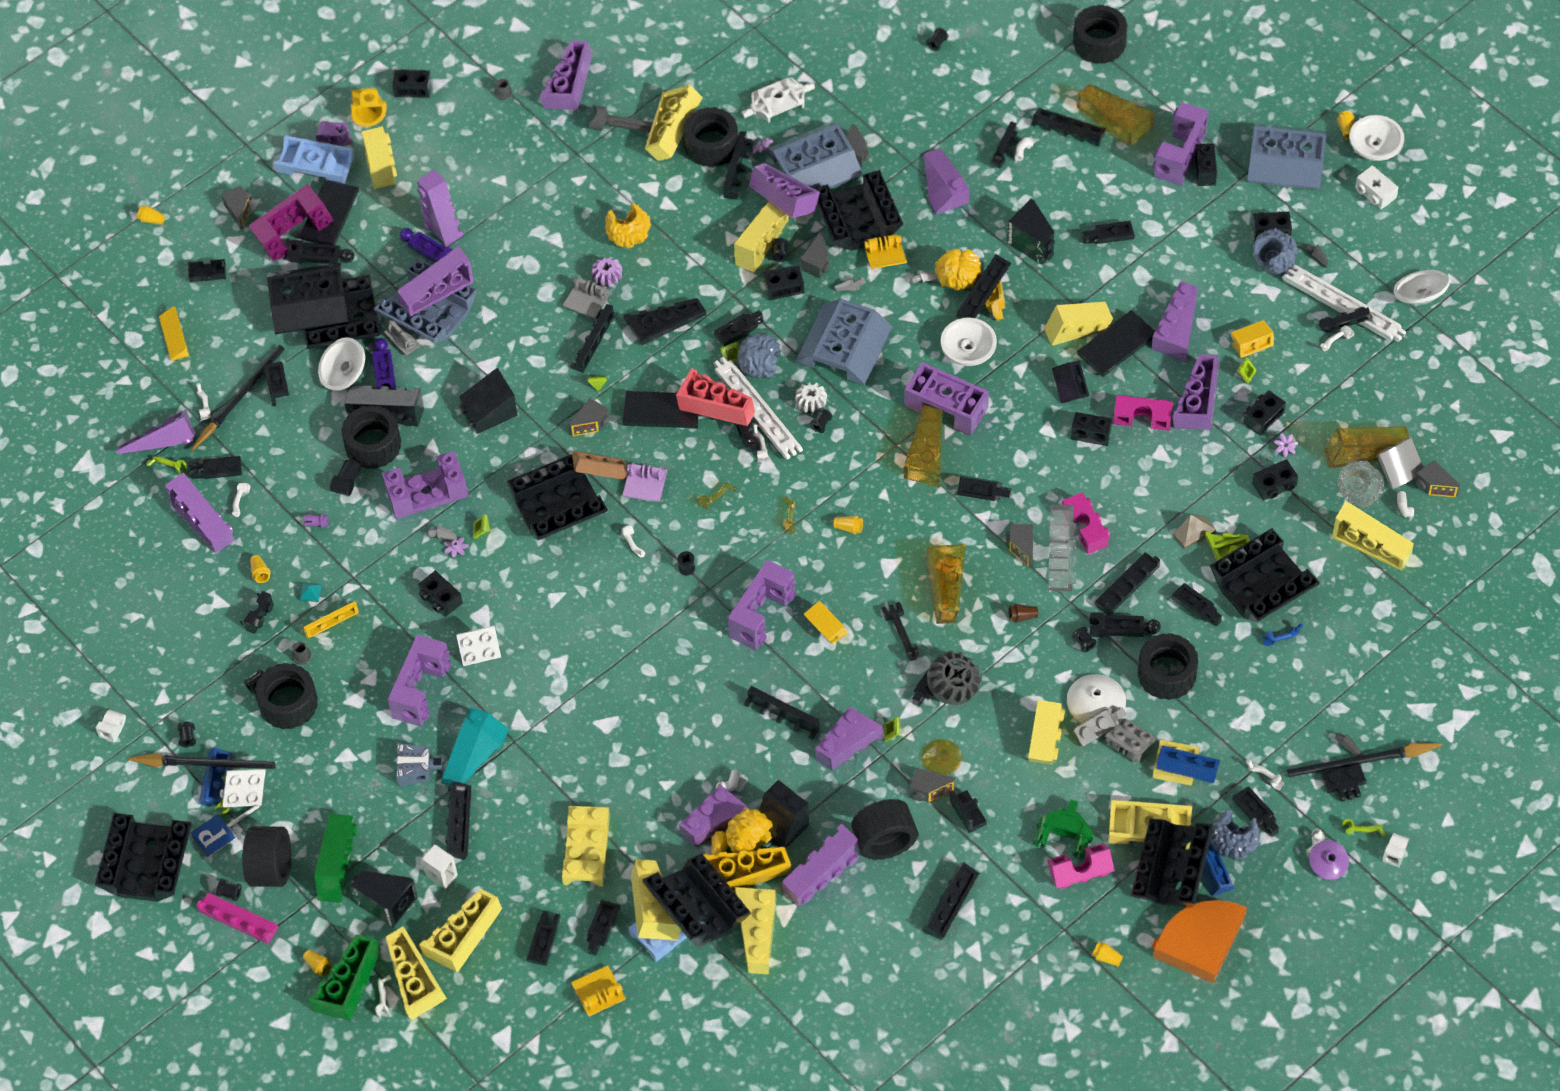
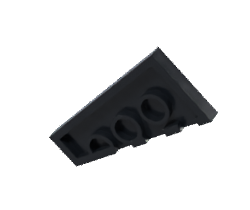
(656, 323)

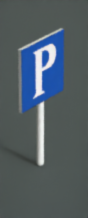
(216, 834)

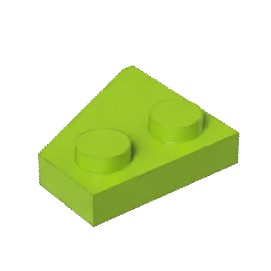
(1225, 544)

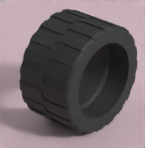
(1095, 49)
(706, 121)
(366, 419)
(1168, 646)
(283, 676)
(884, 829)
(266, 856)

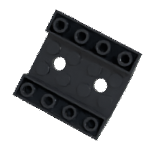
(872, 211)
(359, 301)
(307, 304)
(551, 490)
(1253, 570)
(129, 858)
(1167, 862)
(702, 898)

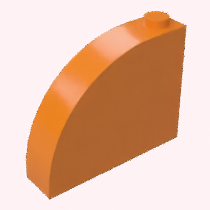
(1200, 937)

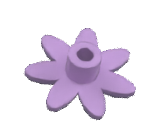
(762, 146)
(1288, 441)
(456, 546)

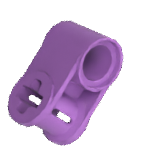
(332, 133)

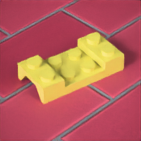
(1131, 819)
(586, 844)

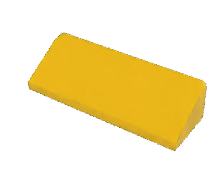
(173, 334)
(330, 620)

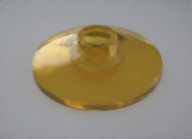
(941, 764)

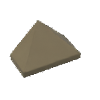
(1193, 530)

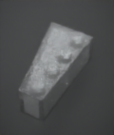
(1061, 548)

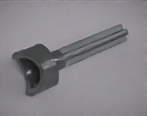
(602, 118)

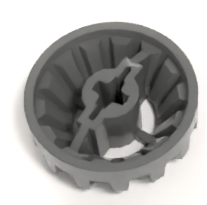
(949, 690)

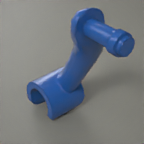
(1270, 639)

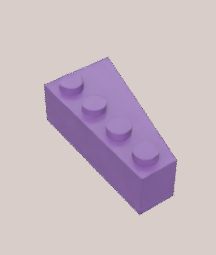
(437, 282)

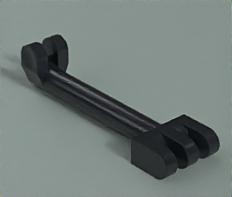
(911, 652)

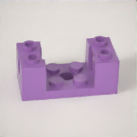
(1172, 161)
(965, 402)
(446, 486)
(772, 583)
(424, 657)

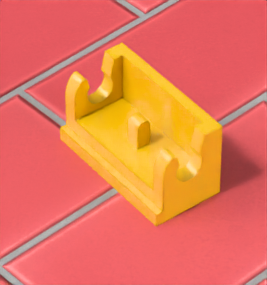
(1252, 338)
(825, 622)

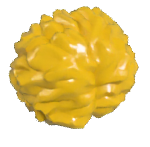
(628, 232)
(958, 269)
(748, 831)

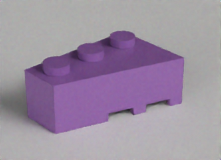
(846, 738)
(710, 816)

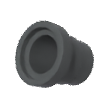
(503, 90)
(303, 657)

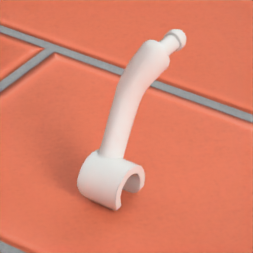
(1345, 330)
(204, 413)
(761, 454)
(241, 488)
(627, 531)
(1276, 783)
(382, 996)

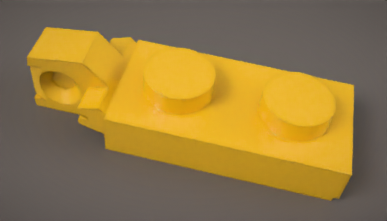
(996, 302)

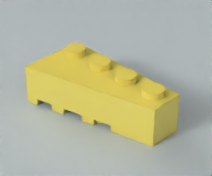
(669, 121)
(379, 157)
(758, 237)
(1371, 537)
(651, 917)
(758, 927)
(462, 932)
(415, 979)

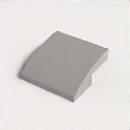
(1400, 463)

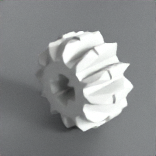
(810, 397)

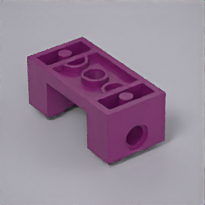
(285, 216)

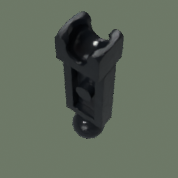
(318, 253)
(1121, 625)

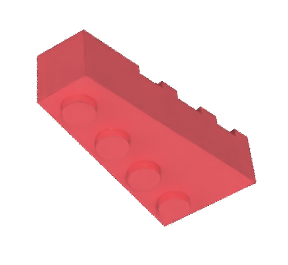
(714, 400)

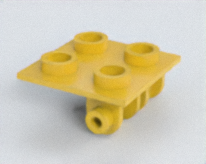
(886, 252)
(598, 990)

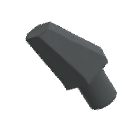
(1317, 253)
(1348, 743)

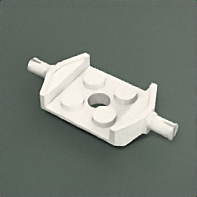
(767, 106)

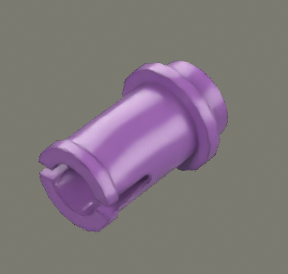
(316, 520)

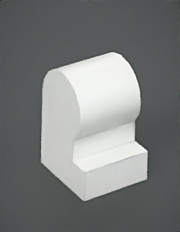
(111, 724)
(1395, 849)

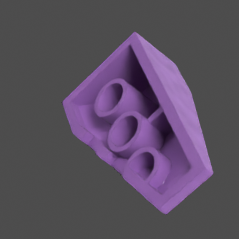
(944, 183)
(172, 432)

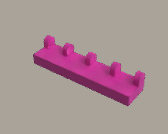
(237, 918)

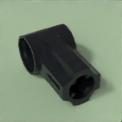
(344, 482)

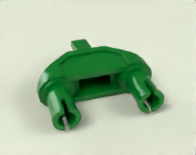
(1067, 824)

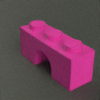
(1157, 410)
(1094, 535)
(1097, 863)

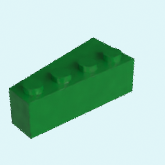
(335, 857)
(344, 986)

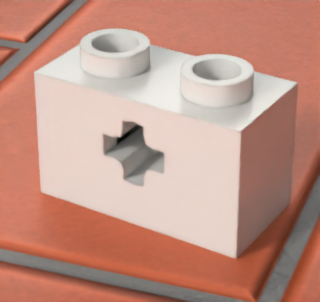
(1376, 187)
(439, 866)

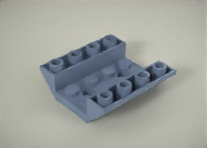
(1286, 161)
(818, 163)
(426, 322)
(859, 341)

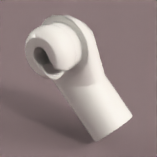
(732, 783)

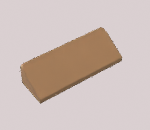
(599, 465)

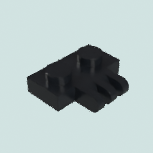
(1344, 781)

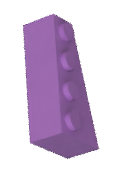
(568, 82)
(784, 191)
(438, 208)
(1175, 327)
(1198, 401)
(199, 513)
(822, 866)

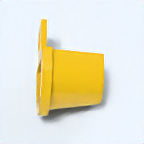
(367, 107)

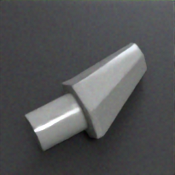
(923, 276)
(850, 285)
(442, 533)

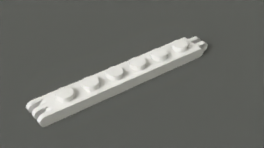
(1342, 302)
(763, 414)

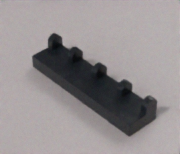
(1069, 124)
(735, 166)
(984, 288)
(593, 339)
(1127, 583)
(783, 711)
(458, 820)
(951, 901)

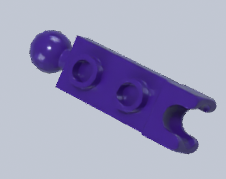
(424, 245)
(383, 365)

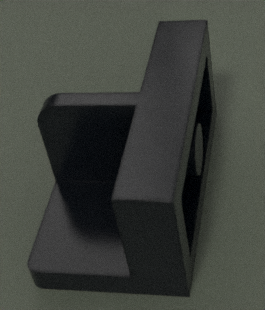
(276, 381)
(1070, 381)
(967, 810)

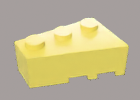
(1046, 732)

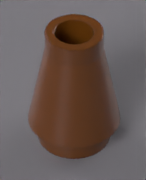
(1022, 612)

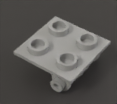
(587, 297)
(1131, 738)

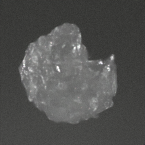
(1360, 483)

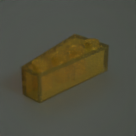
(1115, 114)
(1361, 444)
(924, 455)
(945, 579)

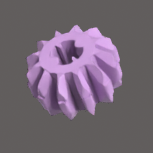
(606, 271)

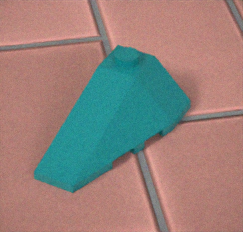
(476, 741)

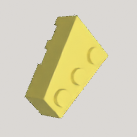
(1077, 321)

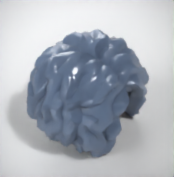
(1275, 251)
(758, 355)
(1234, 841)

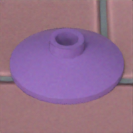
(1323, 866)

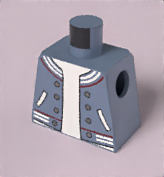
(415, 764)

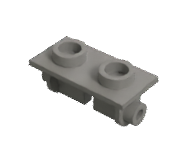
(401, 337)

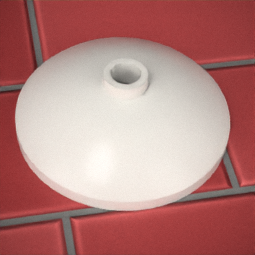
(1376, 137)
(1421, 287)
(968, 334)
(341, 364)
(1084, 704)

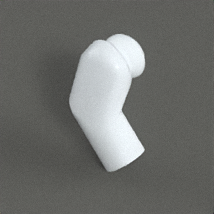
(1024, 143)
(1402, 504)
(1317, 836)

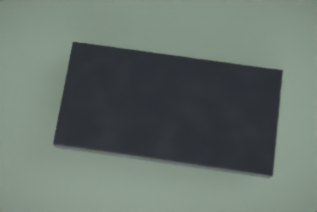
(338, 201)
(1116, 343)
(656, 410)

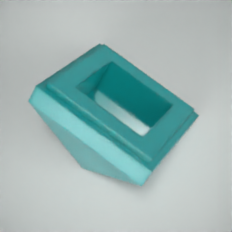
(311, 592)

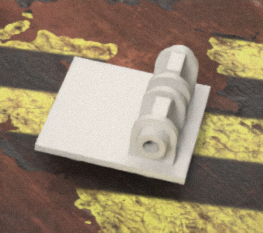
(478, 645)
(243, 788)

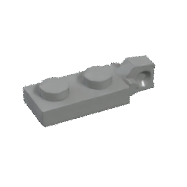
(1097, 725)

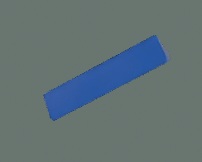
(1187, 764)
(213, 779)
(1215, 873)

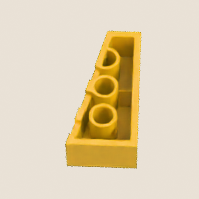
(751, 867)

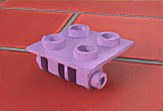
(644, 482)

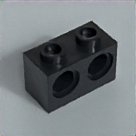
(412, 83)
(1206, 164)
(1268, 221)
(787, 282)
(1266, 414)
(1091, 429)
(1273, 476)
(443, 591)

